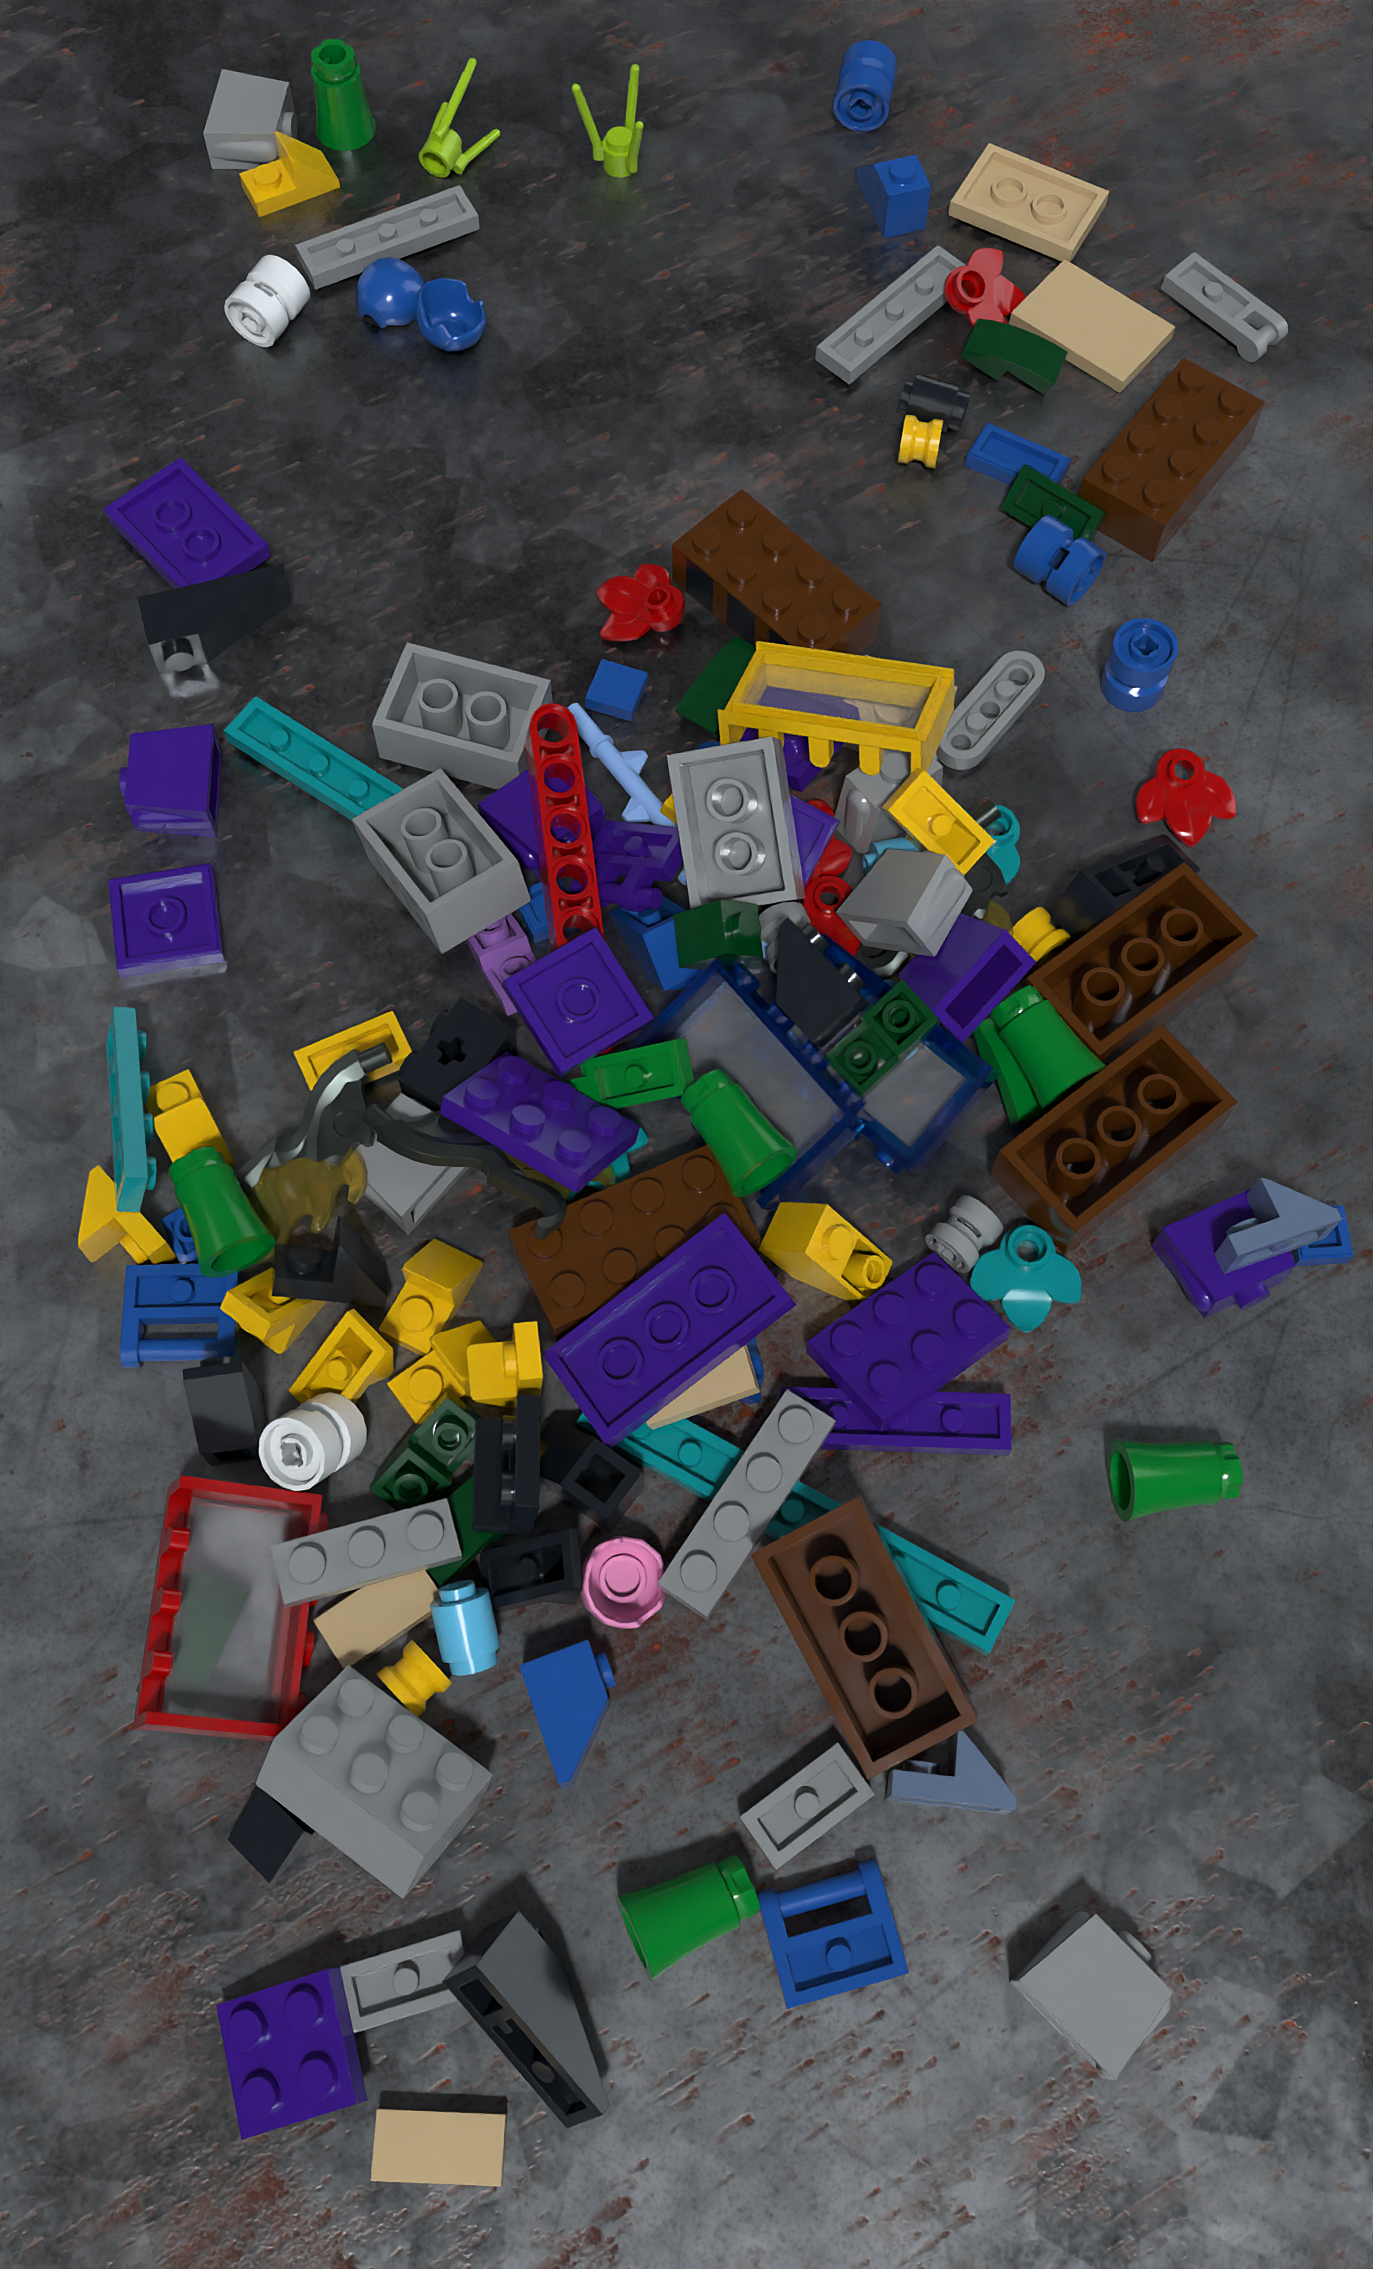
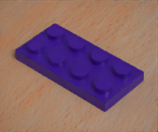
(668, 1330)

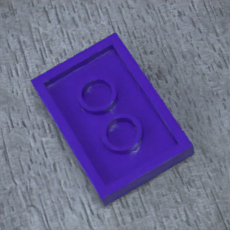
(186, 528)
(540, 1120)
(907, 1341)

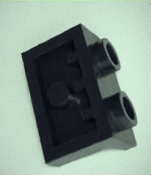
(507, 1470)

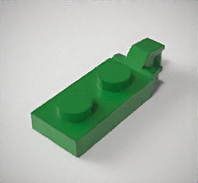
(637, 1075)

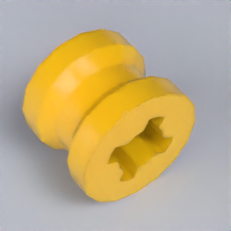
(920, 441)
(1040, 937)
(414, 1679)

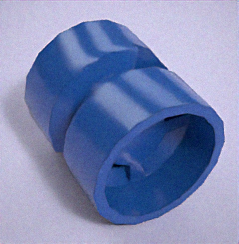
(865, 85)
(1047, 551)
(1138, 664)

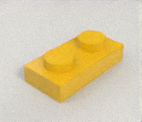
(322, 1054)

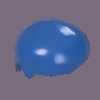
(388, 292)
(449, 315)

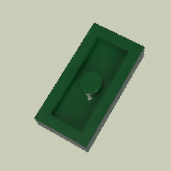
(1038, 495)

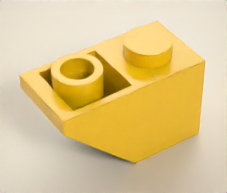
(825, 1251)

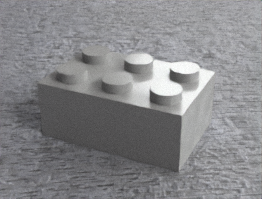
(458, 716)
(736, 823)
(442, 860)
(373, 1780)

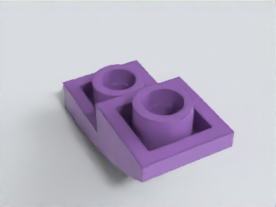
(500, 953)

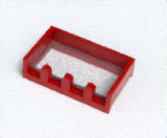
(218, 1636)

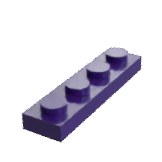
(937, 1425)

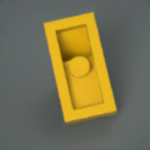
(293, 178)
(937, 821)
(184, 1118)
(105, 1227)
(431, 1296)
(268, 1317)
(346, 1362)
(506, 1368)
(439, 1370)

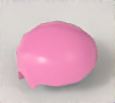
(622, 1582)

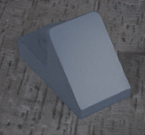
(1281, 1225)
(969, 1784)

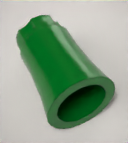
(340, 99)
(1044, 1046)
(737, 1133)
(218, 1214)
(1170, 1476)
(687, 1912)

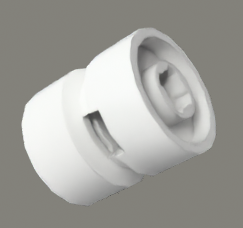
(267, 301)
(312, 1441)

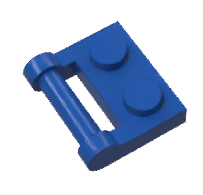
(175, 1296)
(837, 1955)

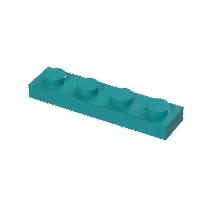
(308, 760)
(129, 1125)

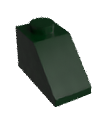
(720, 932)

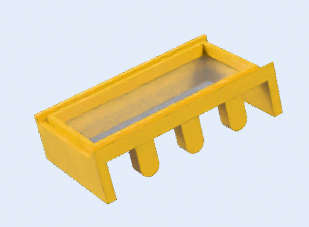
(842, 700)

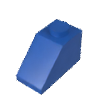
(896, 194)
(653, 944)
(569, 1704)

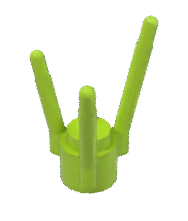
(621, 144)
(443, 147)

